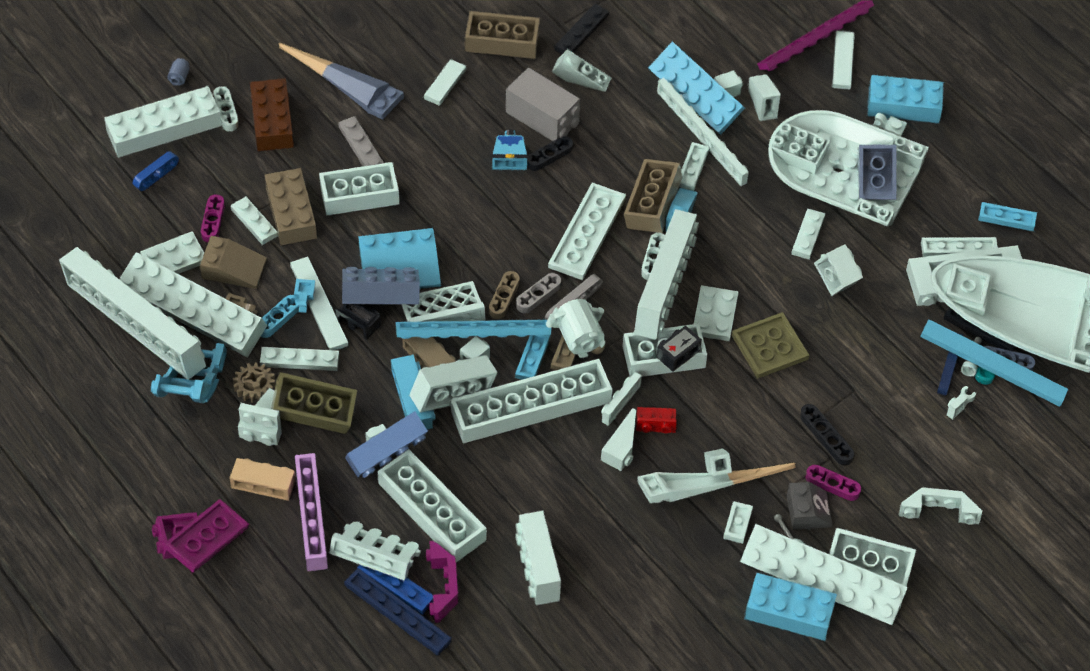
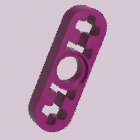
(210, 211)
(849, 483)

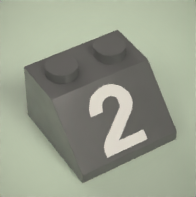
(808, 506)

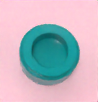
(984, 376)

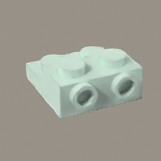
(259, 424)

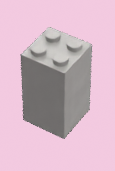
(542, 105)

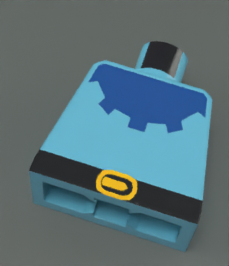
(509, 152)

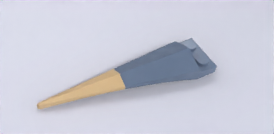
(368, 92)

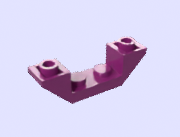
(443, 603)

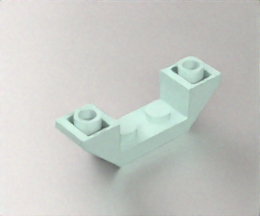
(968, 510)

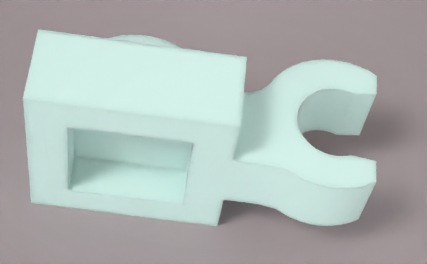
(892, 125)
(958, 404)

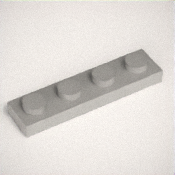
(359, 142)

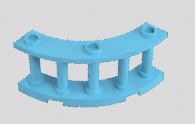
(198, 390)

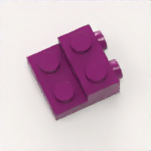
(167, 527)

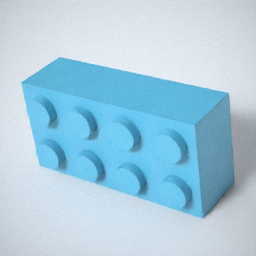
(905, 98)
(790, 606)

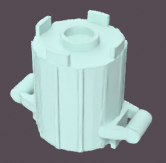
(578, 326)

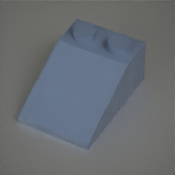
(877, 172)

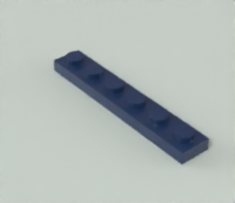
(398, 612)

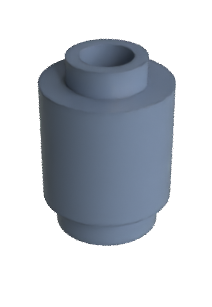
(178, 72)

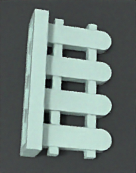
(376, 558)

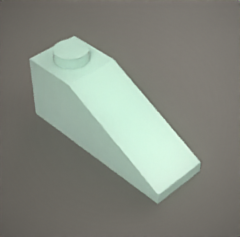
(619, 447)

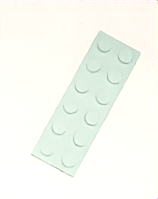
(587, 231)

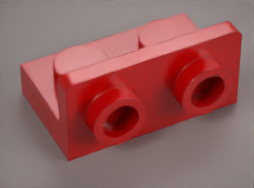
(656, 420)

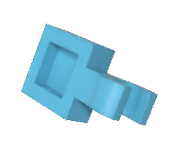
(304, 291)

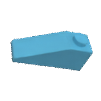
(683, 201)

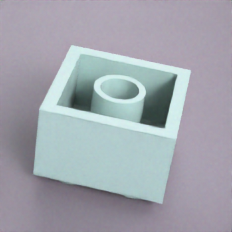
(838, 269)

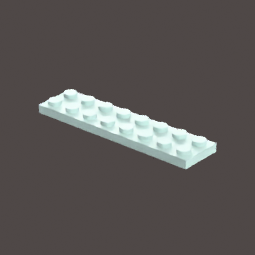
(819, 570)

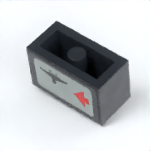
(678, 348)

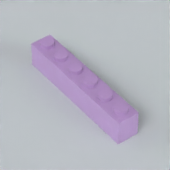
(311, 512)

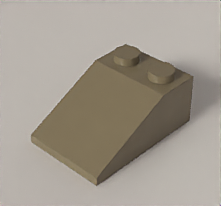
(231, 263)

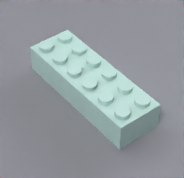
(163, 121)
(432, 505)

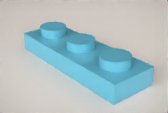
(1007, 216)
(532, 356)

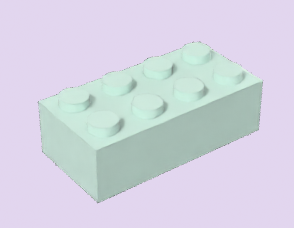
(359, 188)
(642, 353)
(444, 382)
(538, 558)

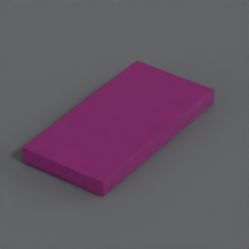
(206, 535)

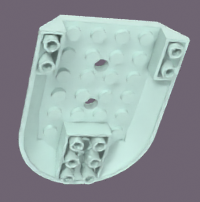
(816, 142)

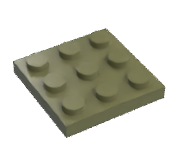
(770, 345)

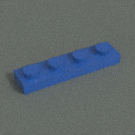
(403, 589)

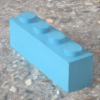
(405, 373)

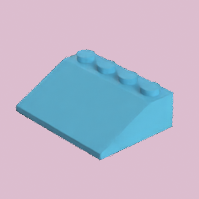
(403, 250)

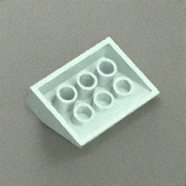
(874, 555)

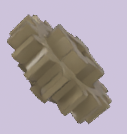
(253, 381)

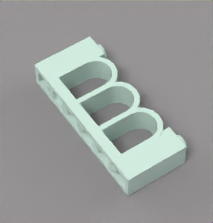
(920, 271)

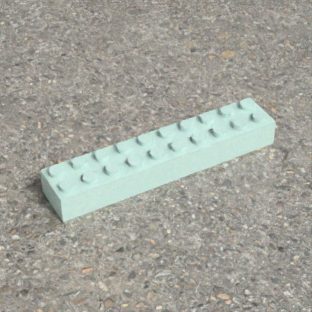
(133, 313)

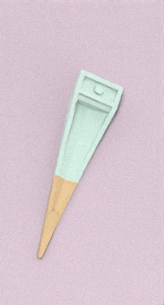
(676, 486)

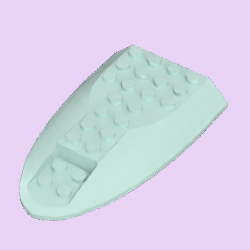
(1022, 303)

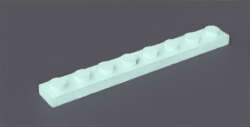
(702, 131)

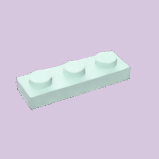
(254, 220)
(808, 234)
(621, 398)

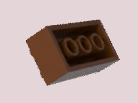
(271, 114)

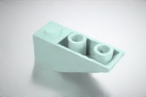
(578, 71)

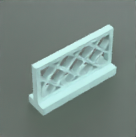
(463, 312)

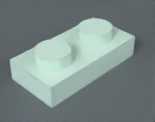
(738, 522)

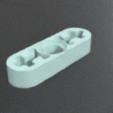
(226, 114)
(651, 250)

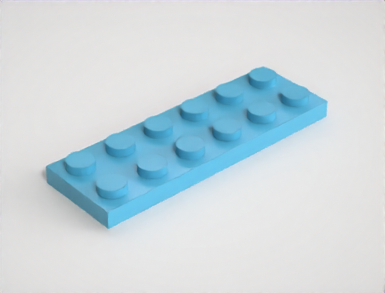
(697, 88)

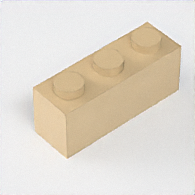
(262, 479)

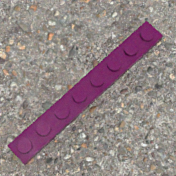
(820, 32)

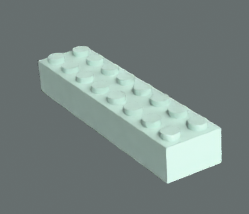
(666, 274)
(194, 305)
(531, 400)

